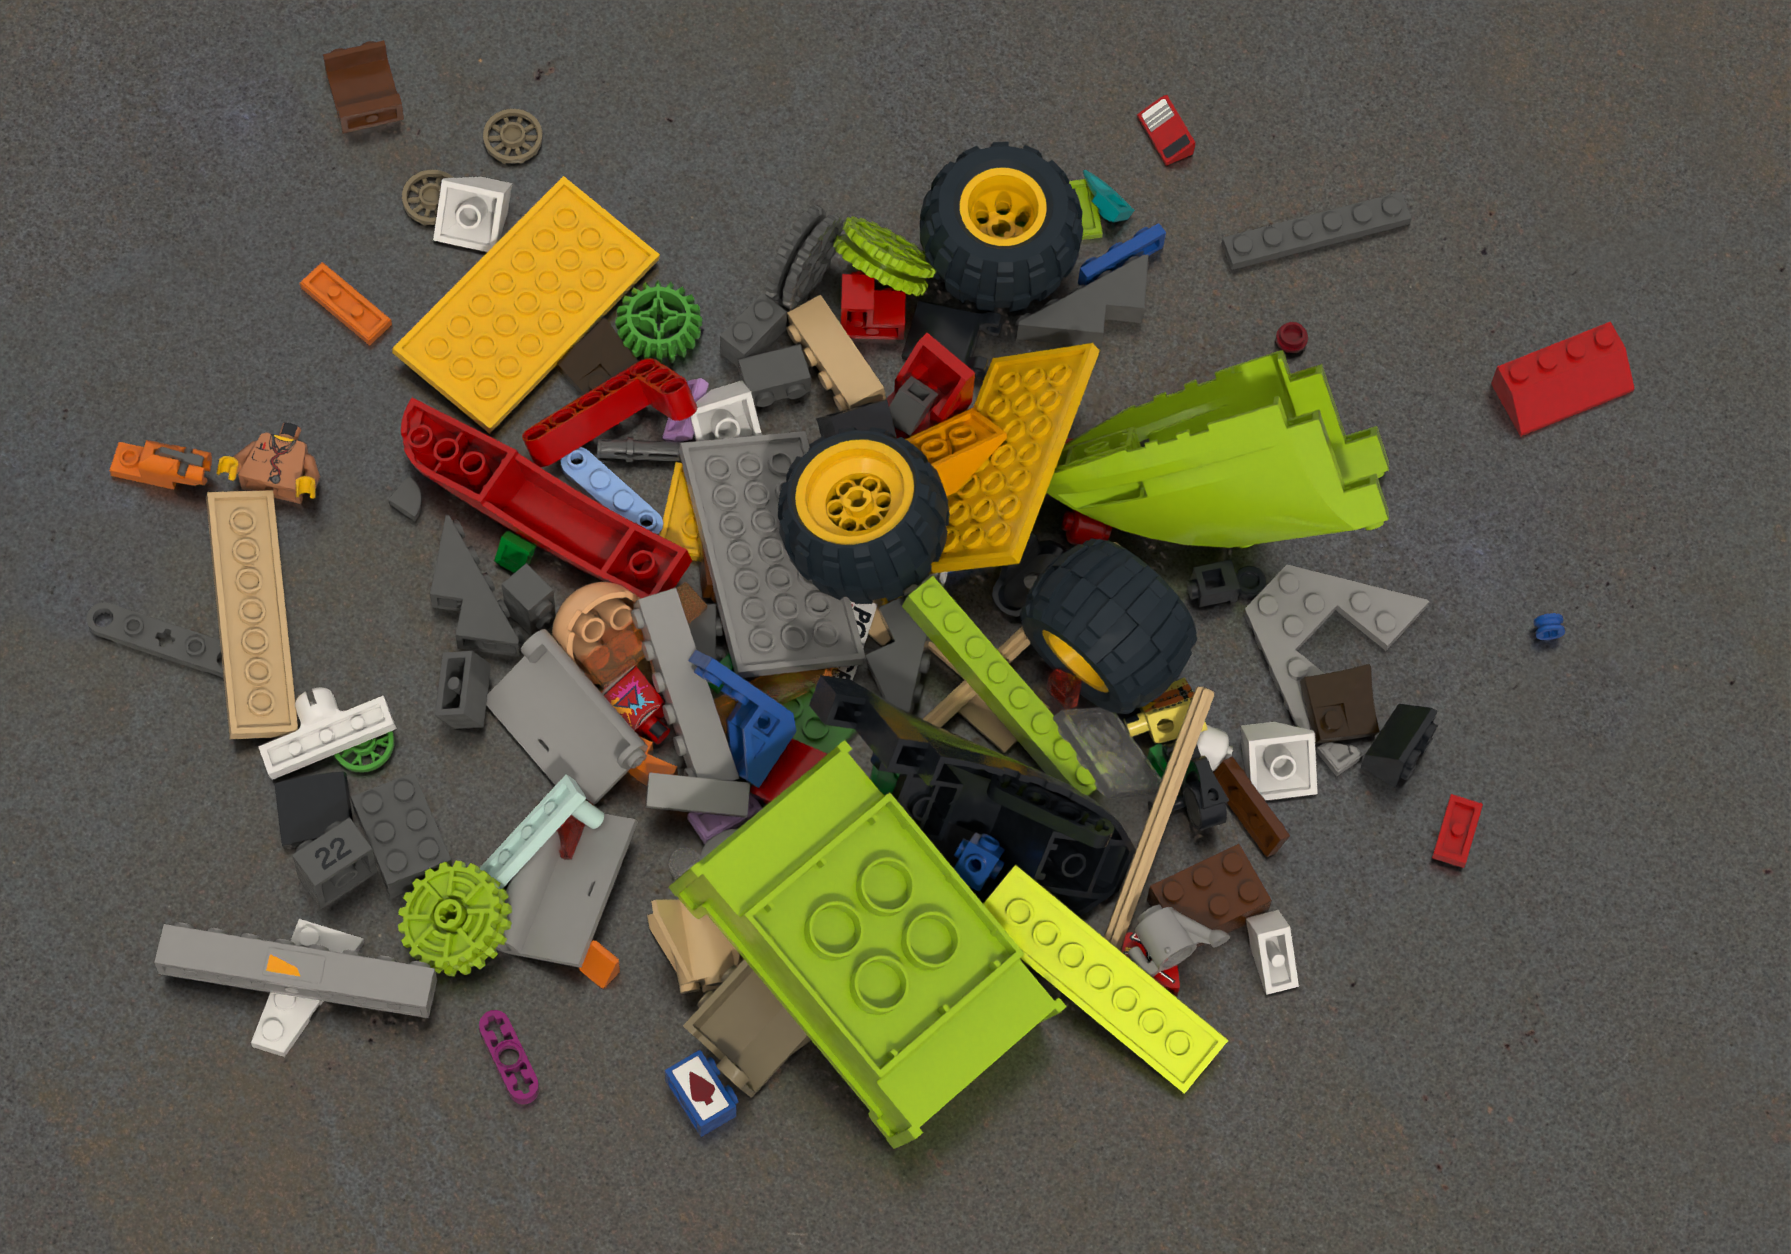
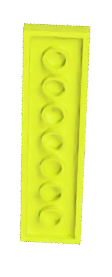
(1104, 981)

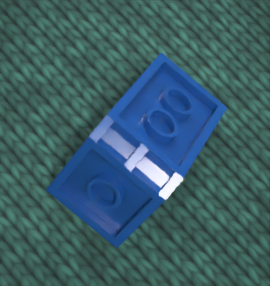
(757, 725)

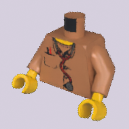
(276, 465)

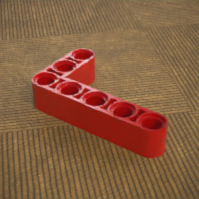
(608, 405)

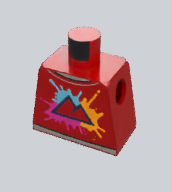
(638, 704)

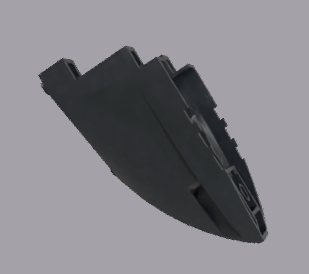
(946, 795)

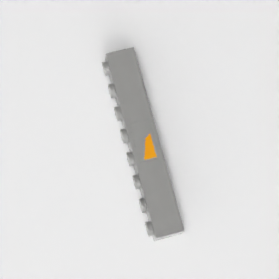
(296, 970)

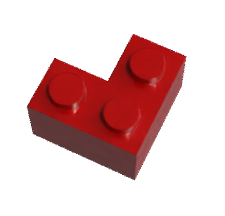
(871, 312)

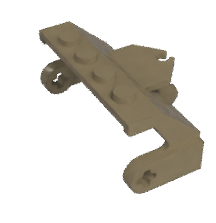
(746, 1029)

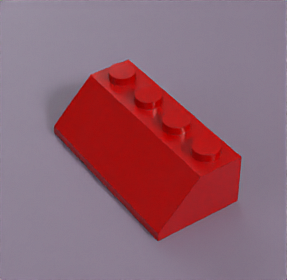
(1564, 379)

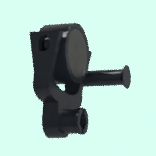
(1201, 792)

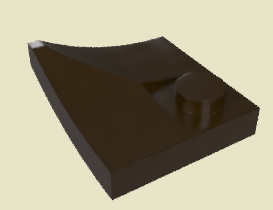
(595, 358)
(1341, 704)

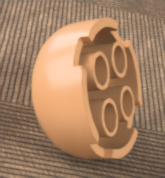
(592, 619)

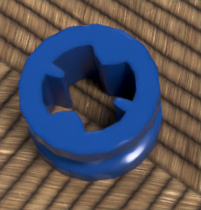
(1549, 626)

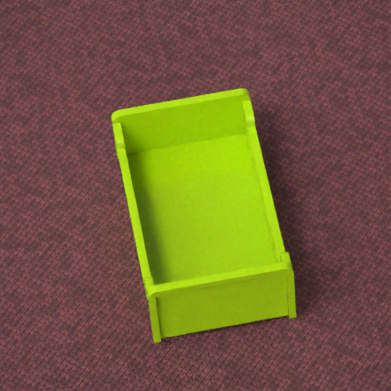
(869, 943)

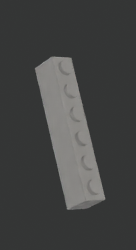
(686, 694)

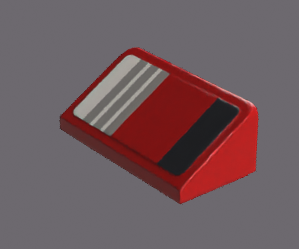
(1167, 130)

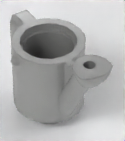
(1170, 938)

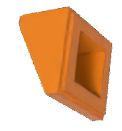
(600, 965)

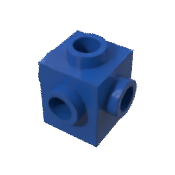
(979, 860)

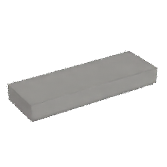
(697, 795)

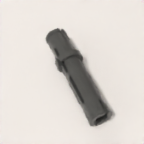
(638, 449)

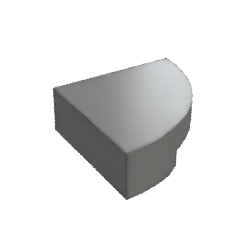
(1339, 756)

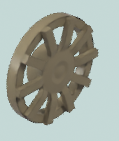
(512, 136)
(428, 195)

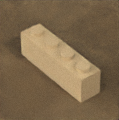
(834, 355)

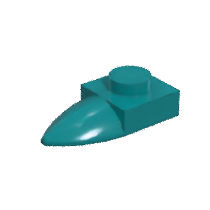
(1109, 202)

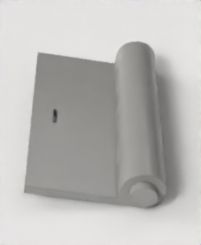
(562, 900)

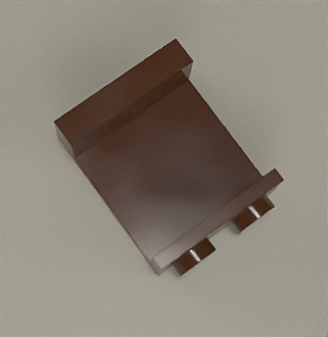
(363, 86)

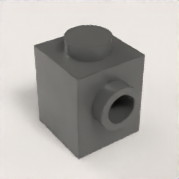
(911, 405)

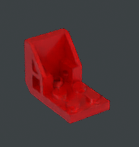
(942, 373)

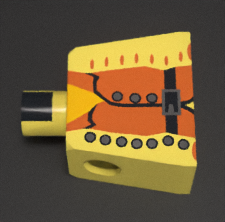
(1164, 714)

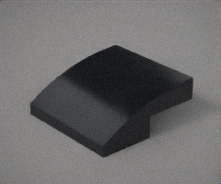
(311, 805)

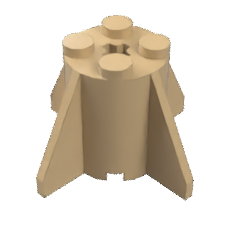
(692, 946)

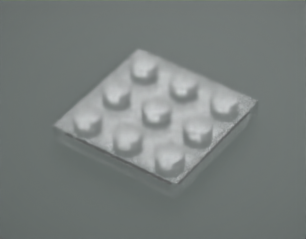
(1108, 752)

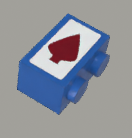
(701, 1092)

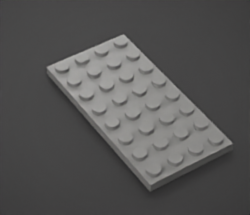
(766, 607)

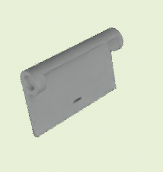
(565, 719)

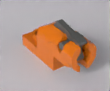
(161, 464)

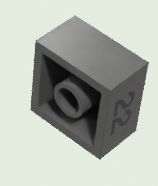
(334, 862)

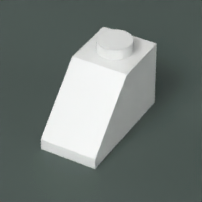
(1273, 951)

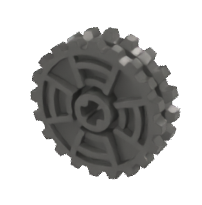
(803, 257)

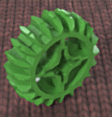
(684, 319)

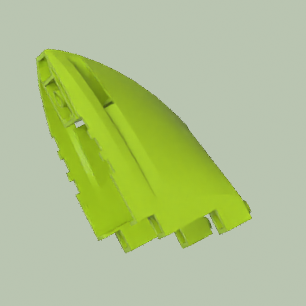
(1229, 462)

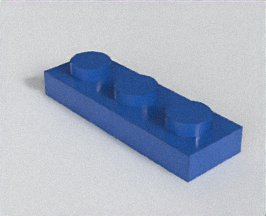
(1145, 242)

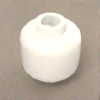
(1215, 746)

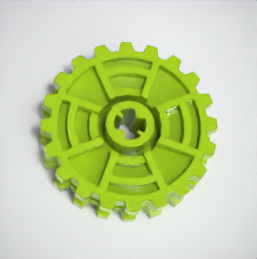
(884, 256)
(455, 918)

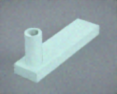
(539, 826)

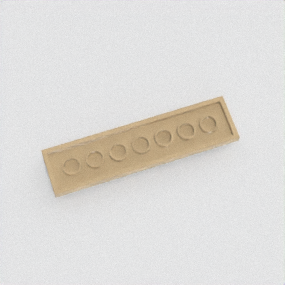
(251, 614)

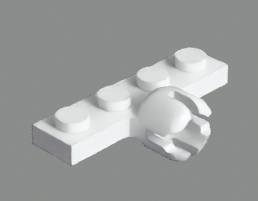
(325, 731)

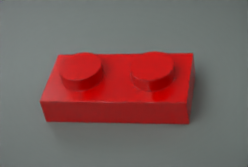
(1457, 831)

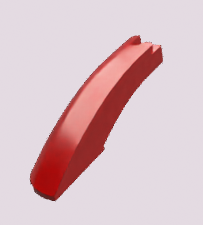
(538, 504)

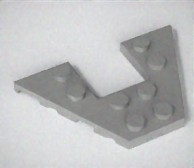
(1299, 603)

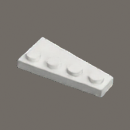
(288, 1015)

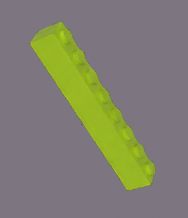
(996, 683)

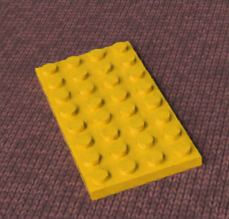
(526, 304)
(1035, 404)

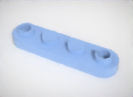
(608, 490)

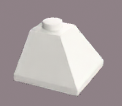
(472, 212)
(726, 414)
(1279, 759)

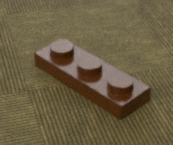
(1251, 807)

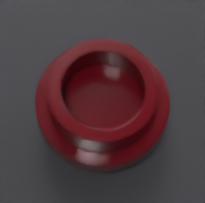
(1292, 337)

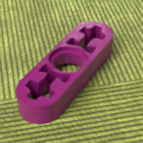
(528, 1074)

